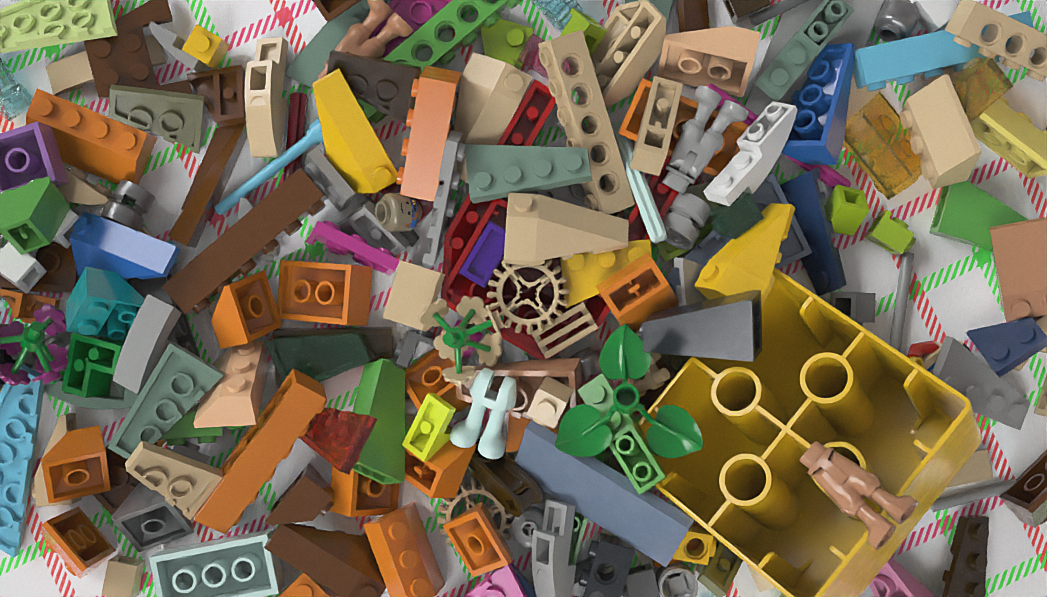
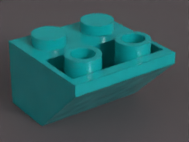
(102, 305)

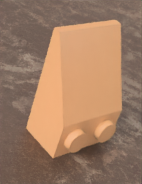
(710, 56)

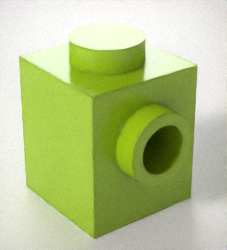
(846, 209)

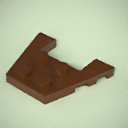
(125, 57)

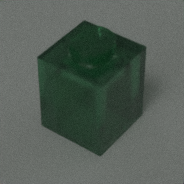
(737, 218)

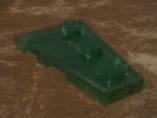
(318, 354)

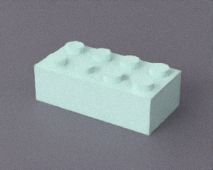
(219, 568)

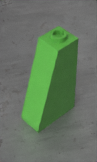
(967, 213)
(382, 397)

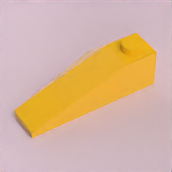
(750, 259)

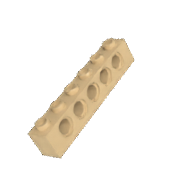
(972, 17)
(591, 107)

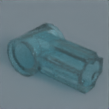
(13, 95)

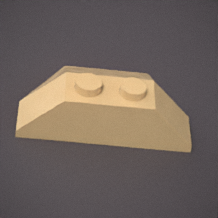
(628, 49)

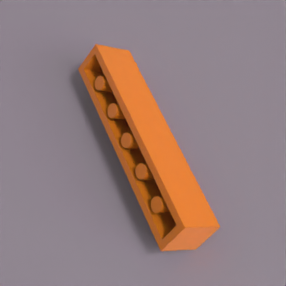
(262, 449)

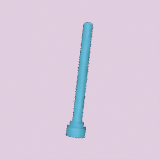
(313, 136)

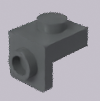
(406, 348)

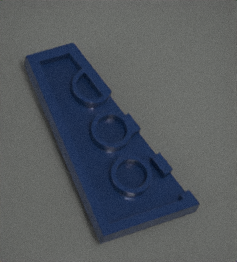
(824, 262)

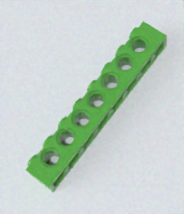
(429, 37)

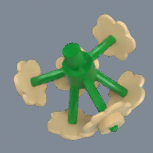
(457, 339)

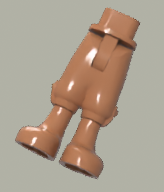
(358, 40)
(848, 486)

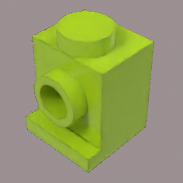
(591, 29)
(890, 234)

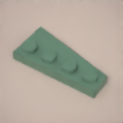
(312, 58)
(523, 169)

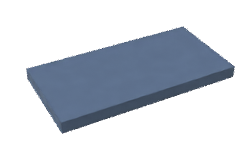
(603, 495)

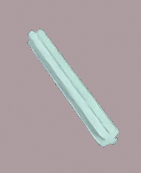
(640, 189)

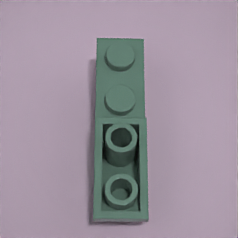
(803, 48)

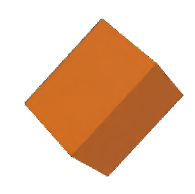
(478, 540)

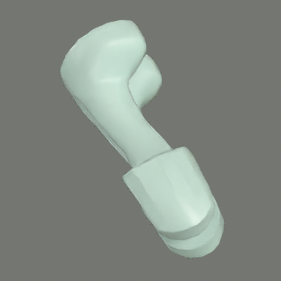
(467, 431)

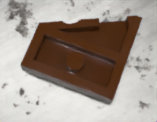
(222, 93)

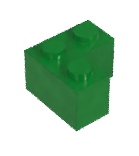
(91, 365)

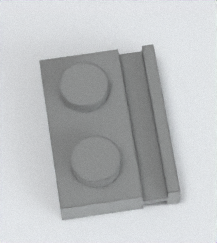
(328, 179)

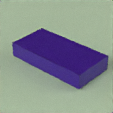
(485, 255)

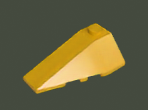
(350, 138)

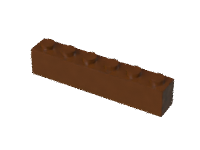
(245, 242)

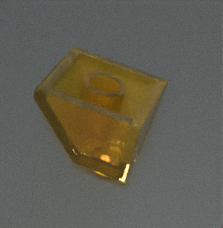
(980, 85)

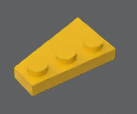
(589, 269)

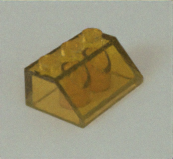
(882, 146)

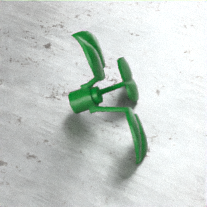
(585, 433)

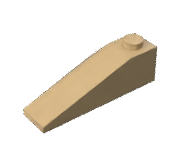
(487, 101)
(551, 228)

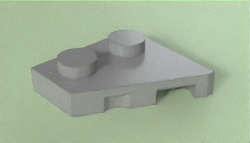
(364, 223)

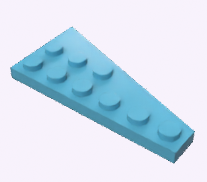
(18, 436)

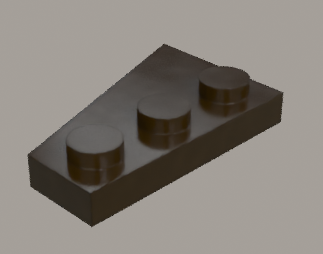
(378, 82)

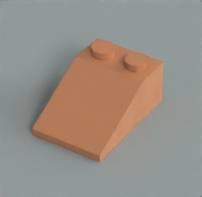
(1021, 267)

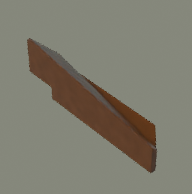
(209, 183)

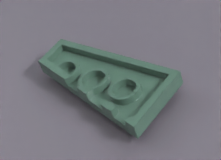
(168, 394)

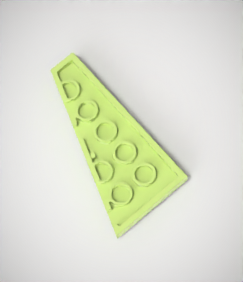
(54, 22)

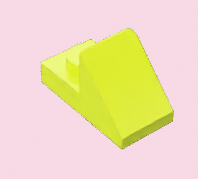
(429, 427)

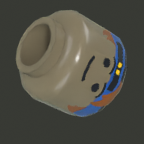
(398, 212)

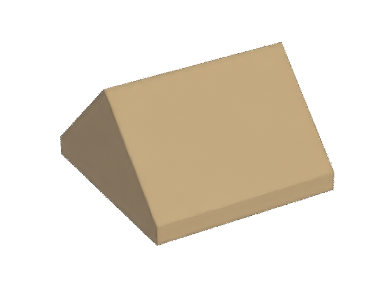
(411, 292)

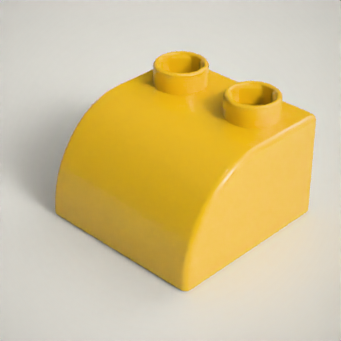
(809, 384)

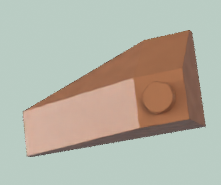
(529, 378)

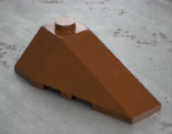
(330, 557)

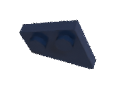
(1008, 343)

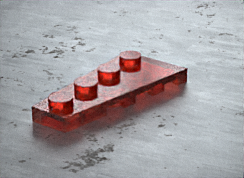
(339, 436)

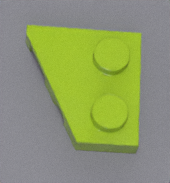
(505, 41)

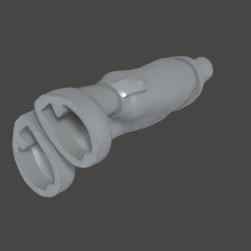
(695, 145)

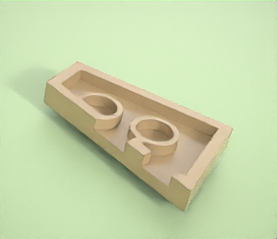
(174, 476)

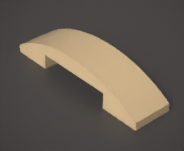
(75, 71)

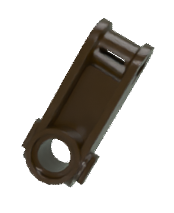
(505, 482)

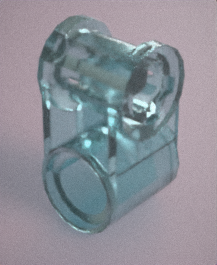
(555, 8)

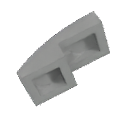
(173, 45)

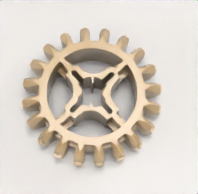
(511, 306)
(467, 492)

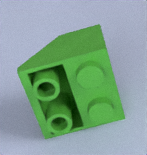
(32, 214)

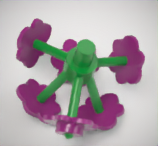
(31, 339)

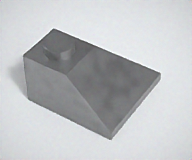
(149, 519)

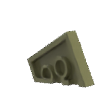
(165, 113)

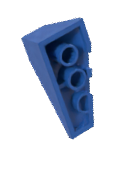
(822, 108)
(119, 249)

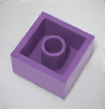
(28, 155)

